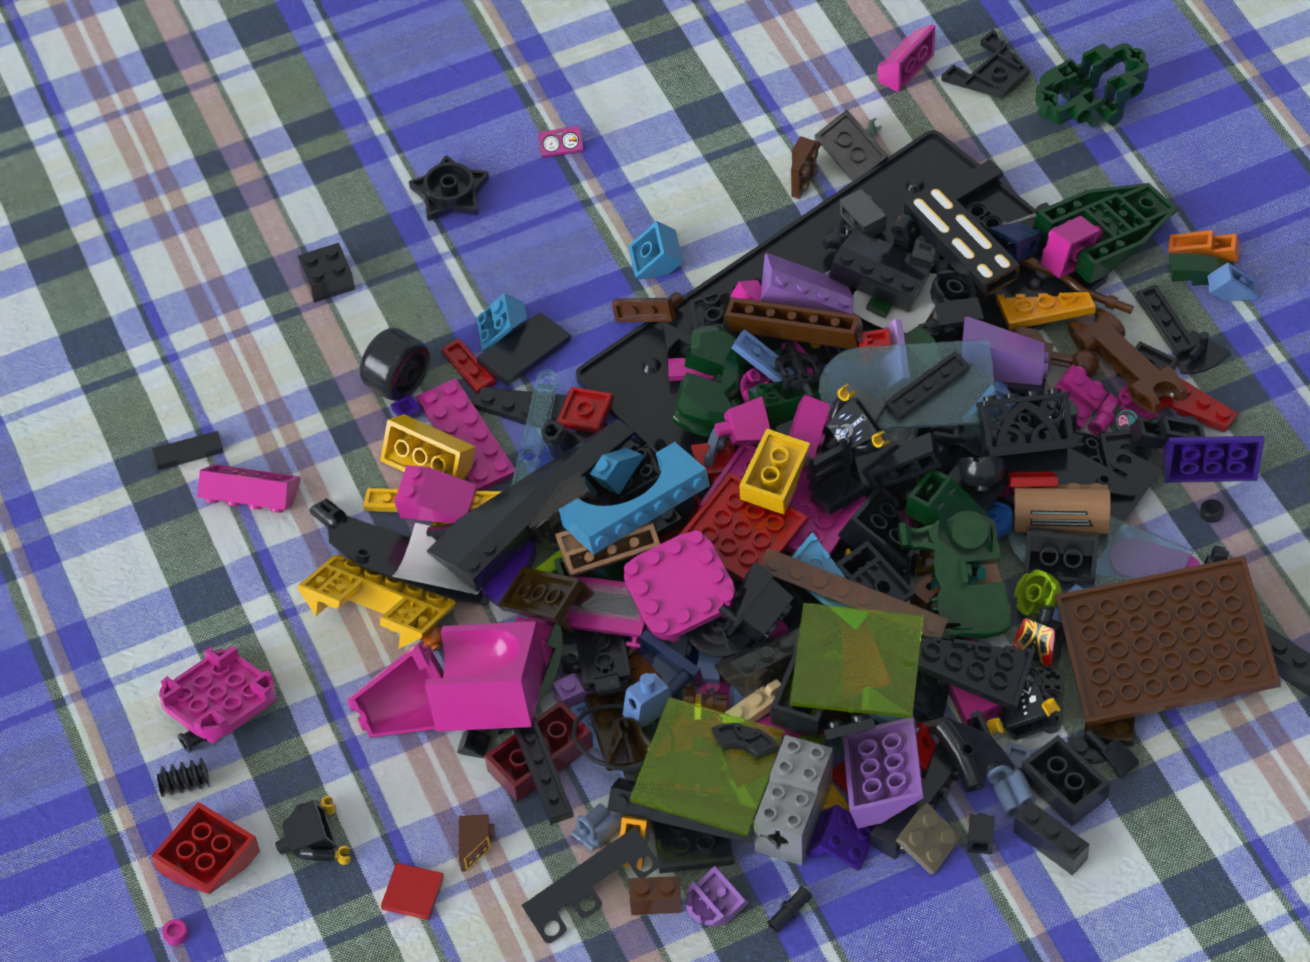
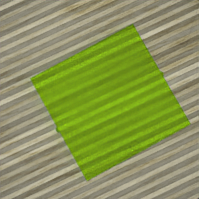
(857, 660)
(694, 777)

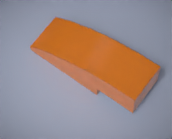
(1206, 243)

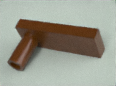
(646, 309)

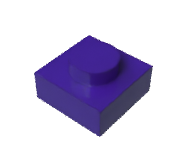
(407, 406)

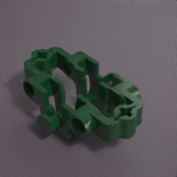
(1074, 85)

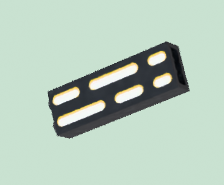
(962, 240)

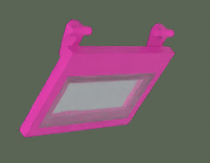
(608, 611)

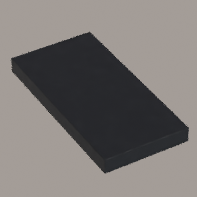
(523, 348)

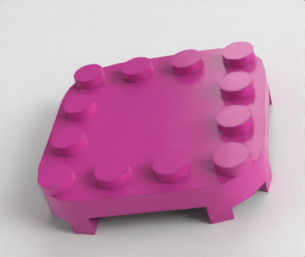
(679, 585)
(217, 694)

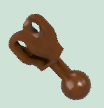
(1083, 358)

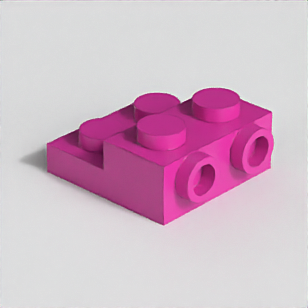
(1083, 392)

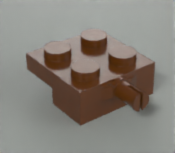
(803, 165)

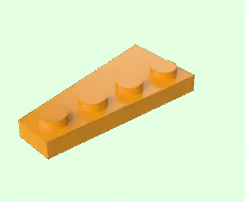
(1032, 311)

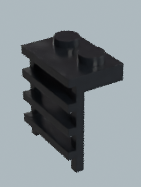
(838, 487)

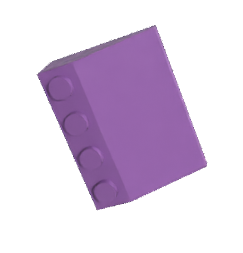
(803, 287)
(882, 771)

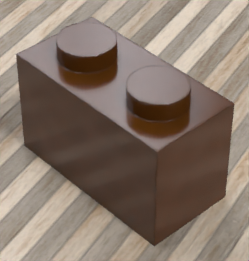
(655, 895)

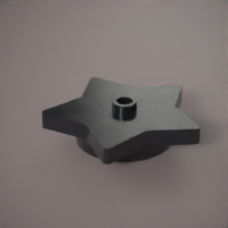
(449, 188)

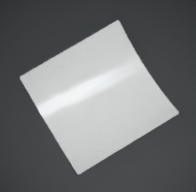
(918, 314)
(423, 568)

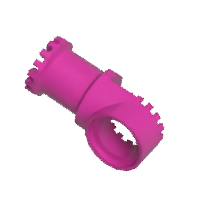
(1104, 415)

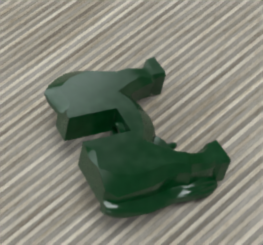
(705, 401)
(958, 544)

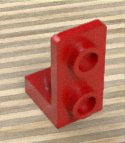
(876, 338)

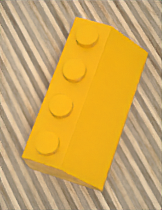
(419, 444)

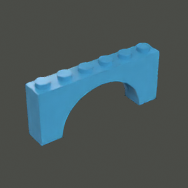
(603, 525)

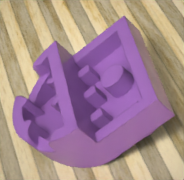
(714, 899)

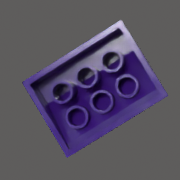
(1212, 459)

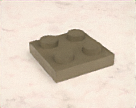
(928, 838)

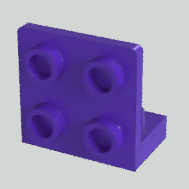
(840, 837)

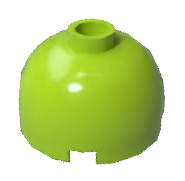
(1036, 590)

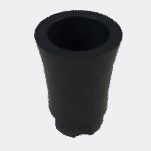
(557, 438)

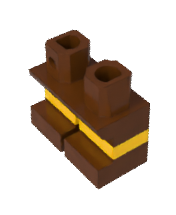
(711, 700)

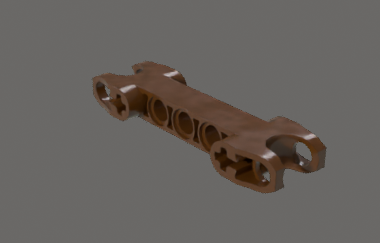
(1144, 379)

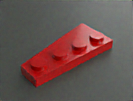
(1201, 406)

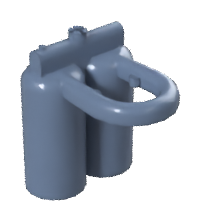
(1011, 788)
(596, 827)

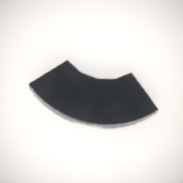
(744, 738)

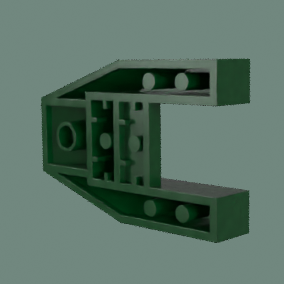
(1125, 215)

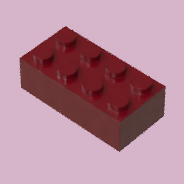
(556, 725)

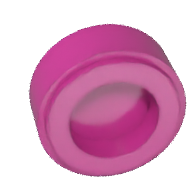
(175, 932)

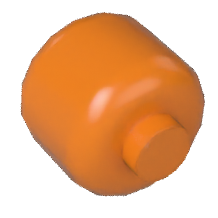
(433, 639)

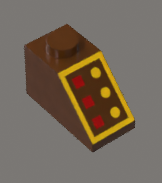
(474, 838)

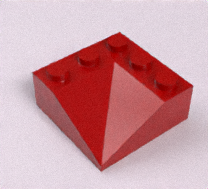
(205, 850)

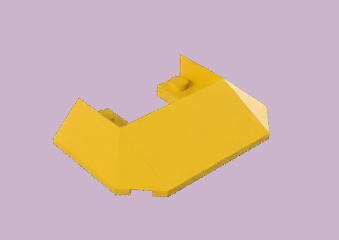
(404, 606)

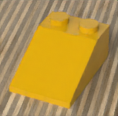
(774, 471)

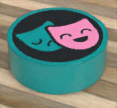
(1126, 419)

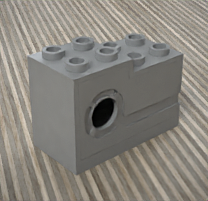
(793, 799)

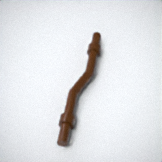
(1109, 301)

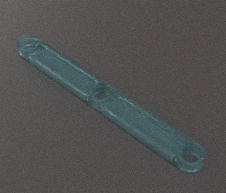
(538, 414)

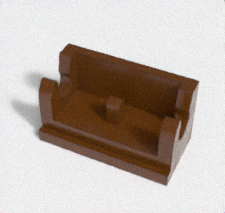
(924, 594)

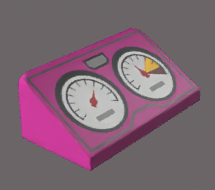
(560, 141)

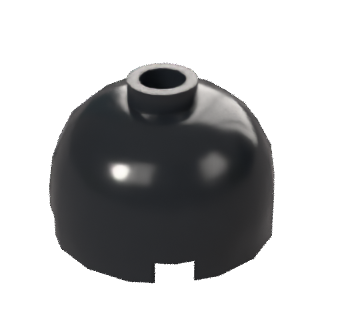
(951, 287)
(982, 472)

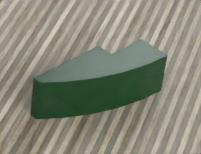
(1193, 267)

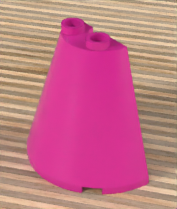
(397, 696)

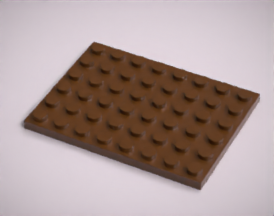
(1167, 641)

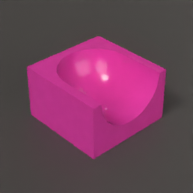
(488, 677)

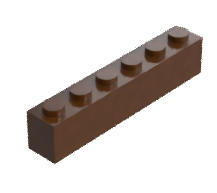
(794, 323)

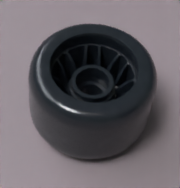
(394, 364)

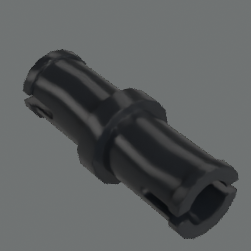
(789, 909)

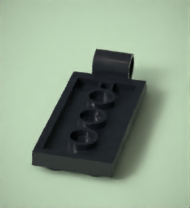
(602, 661)

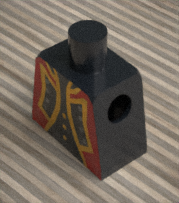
(1042, 634)

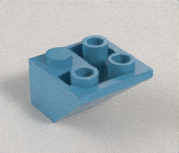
(500, 320)

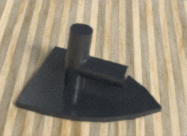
(1203, 356)

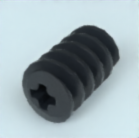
(183, 777)

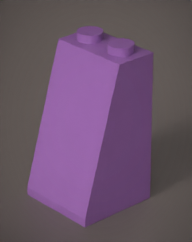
(1013, 355)

